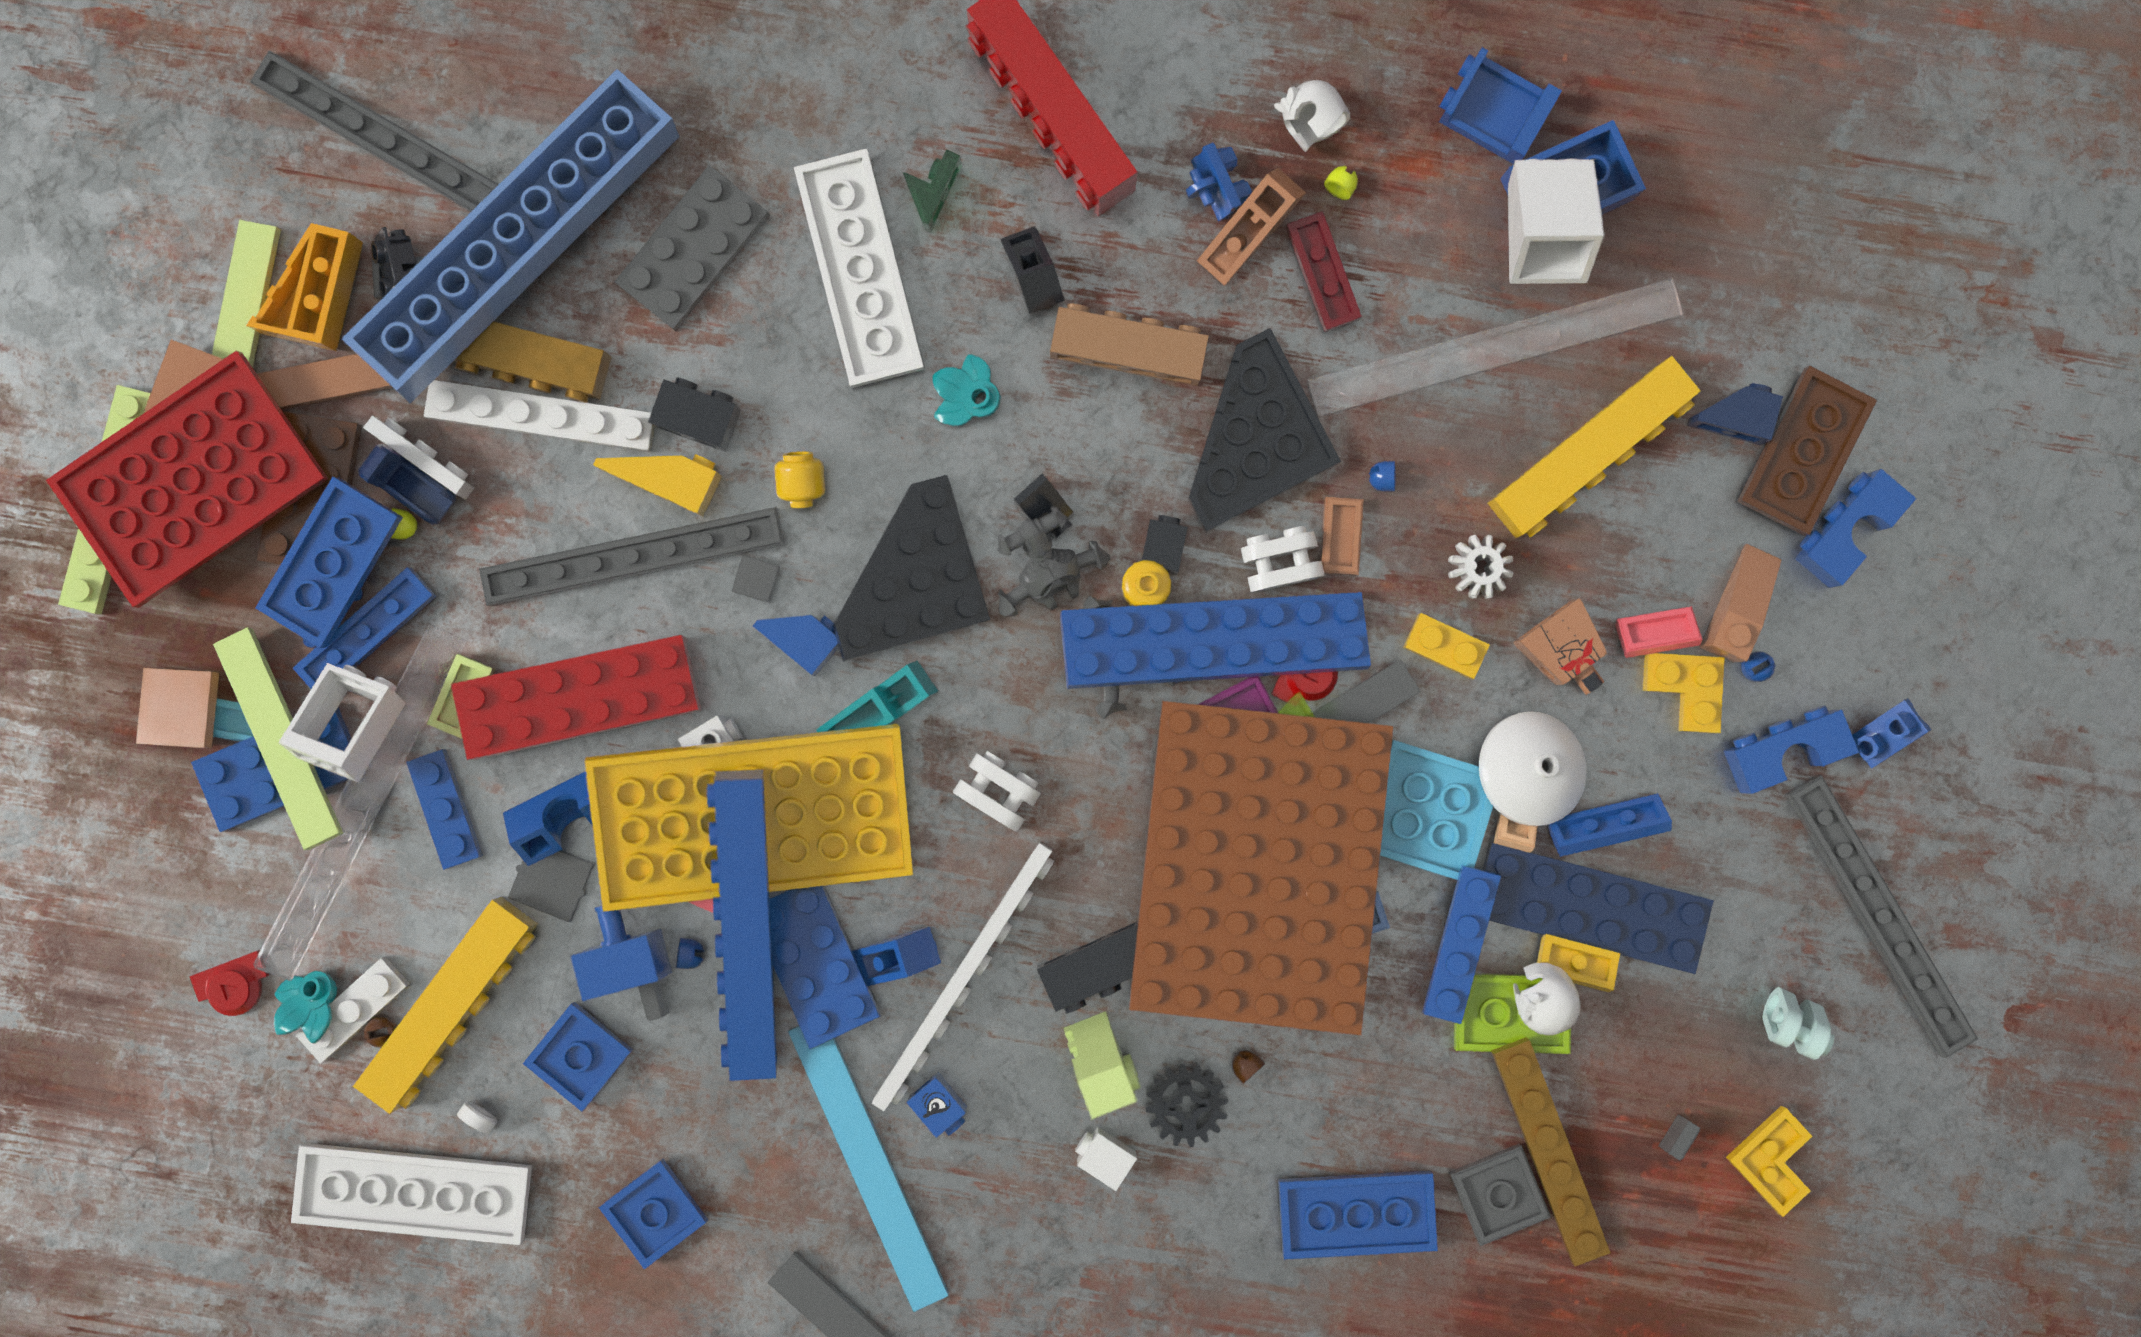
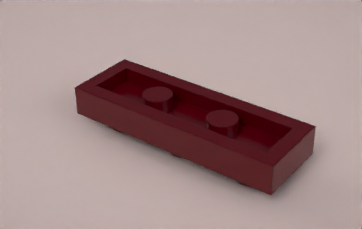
(1323, 271)

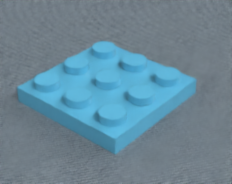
(1433, 811)

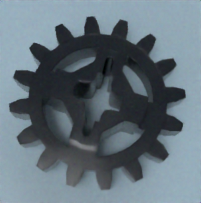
(1168, 1107)

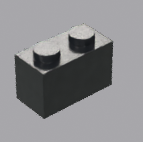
(695, 414)

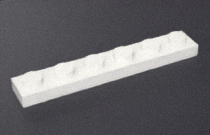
(539, 415)

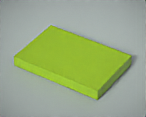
(1494, 1021)

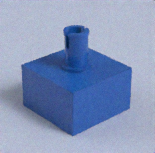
(620, 960)

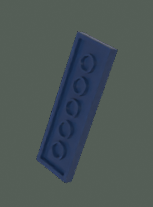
(1598, 908)

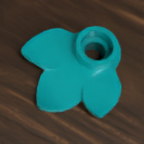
(960, 390)
(303, 1007)

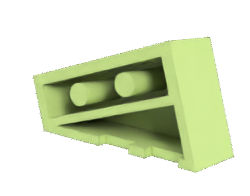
(1101, 1070)

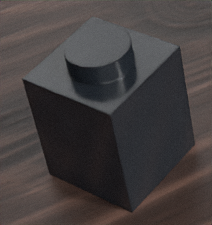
(1165, 542)

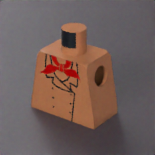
(1565, 647)

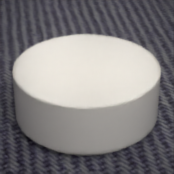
(477, 1117)

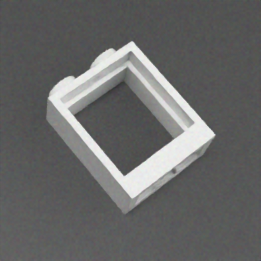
(320, 706)

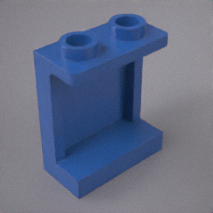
(1497, 107)

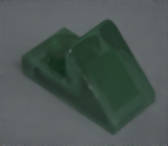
(931, 197)

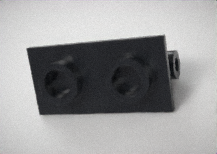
(392, 254)

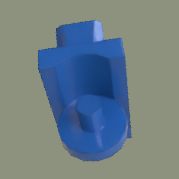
(1213, 181)
(1890, 733)

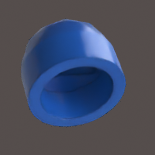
(1383, 476)
(1754, 660)
(686, 951)

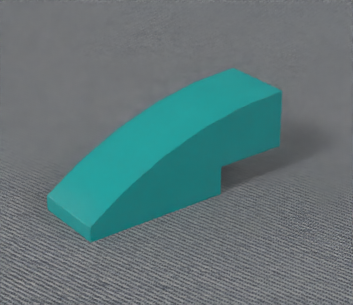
(886, 701)

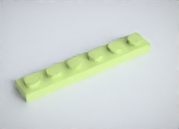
(86, 576)

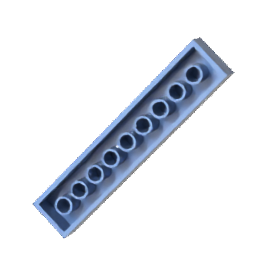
(512, 236)

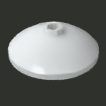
(1514, 772)

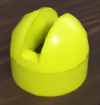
(1341, 183)
(407, 525)

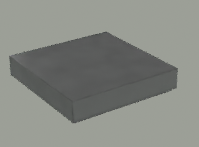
(1499, 1194)

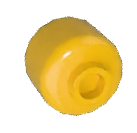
(799, 478)
(1146, 584)

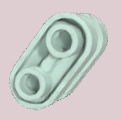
(1796, 1023)

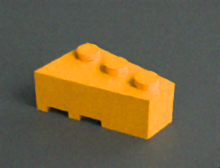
(313, 291)

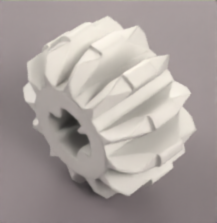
(1493, 568)

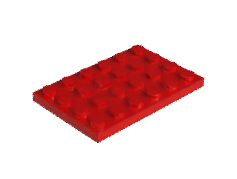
(187, 479)

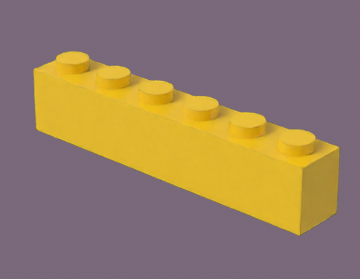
(1594, 447)
(446, 1005)

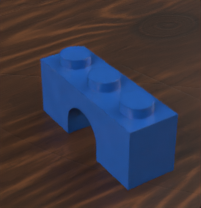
(1831, 550)
(1758, 760)
(537, 824)

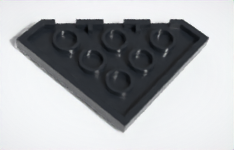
(1260, 436)
(916, 578)

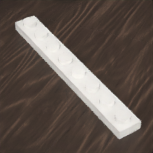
(956, 990)

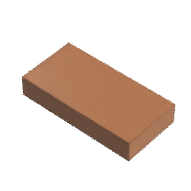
(1341, 535)

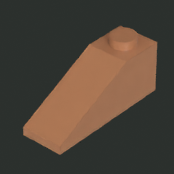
(1251, 225)
(1742, 606)

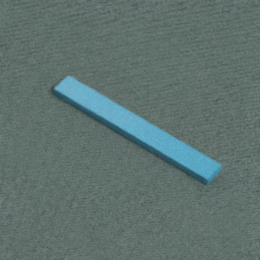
(872, 1171)

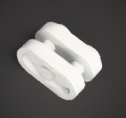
(1295, 542)
(991, 769)

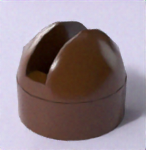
(376, 1024)
(1246, 1065)

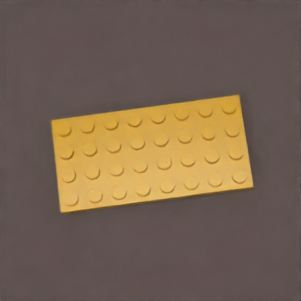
(828, 811)

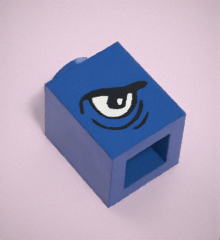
(938, 1106)

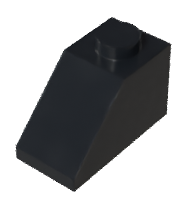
(1033, 270)
(1038, 499)

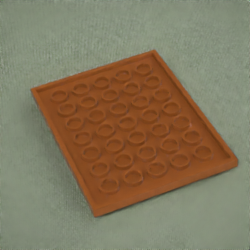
(1261, 868)

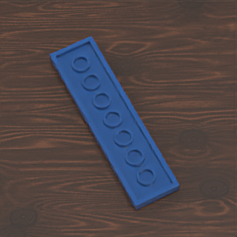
(1214, 640)

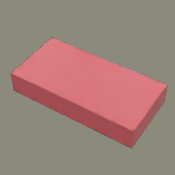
(1658, 632)

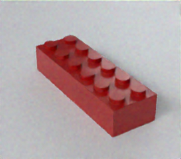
(1052, 103)
(576, 697)

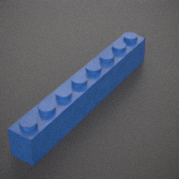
(744, 924)

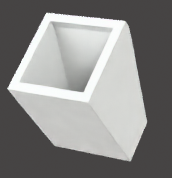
(1553, 221)

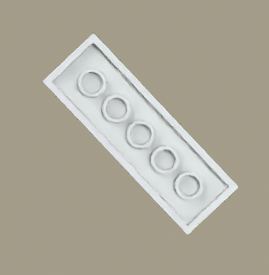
(859, 268)
(411, 1194)

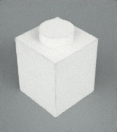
(1105, 1157)

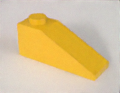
(669, 477)

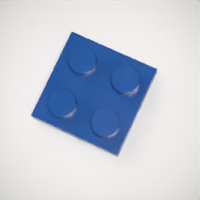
(577, 1056)
(653, 1213)

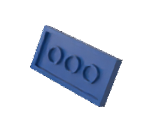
(329, 562)
(240, 784)
(818, 966)
(1357, 1215)

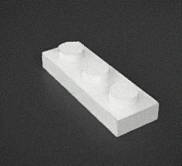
(420, 455)
(357, 1007)

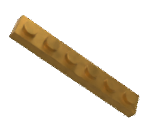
(1550, 1151)

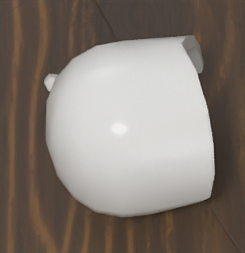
(1313, 112)
(1551, 1004)

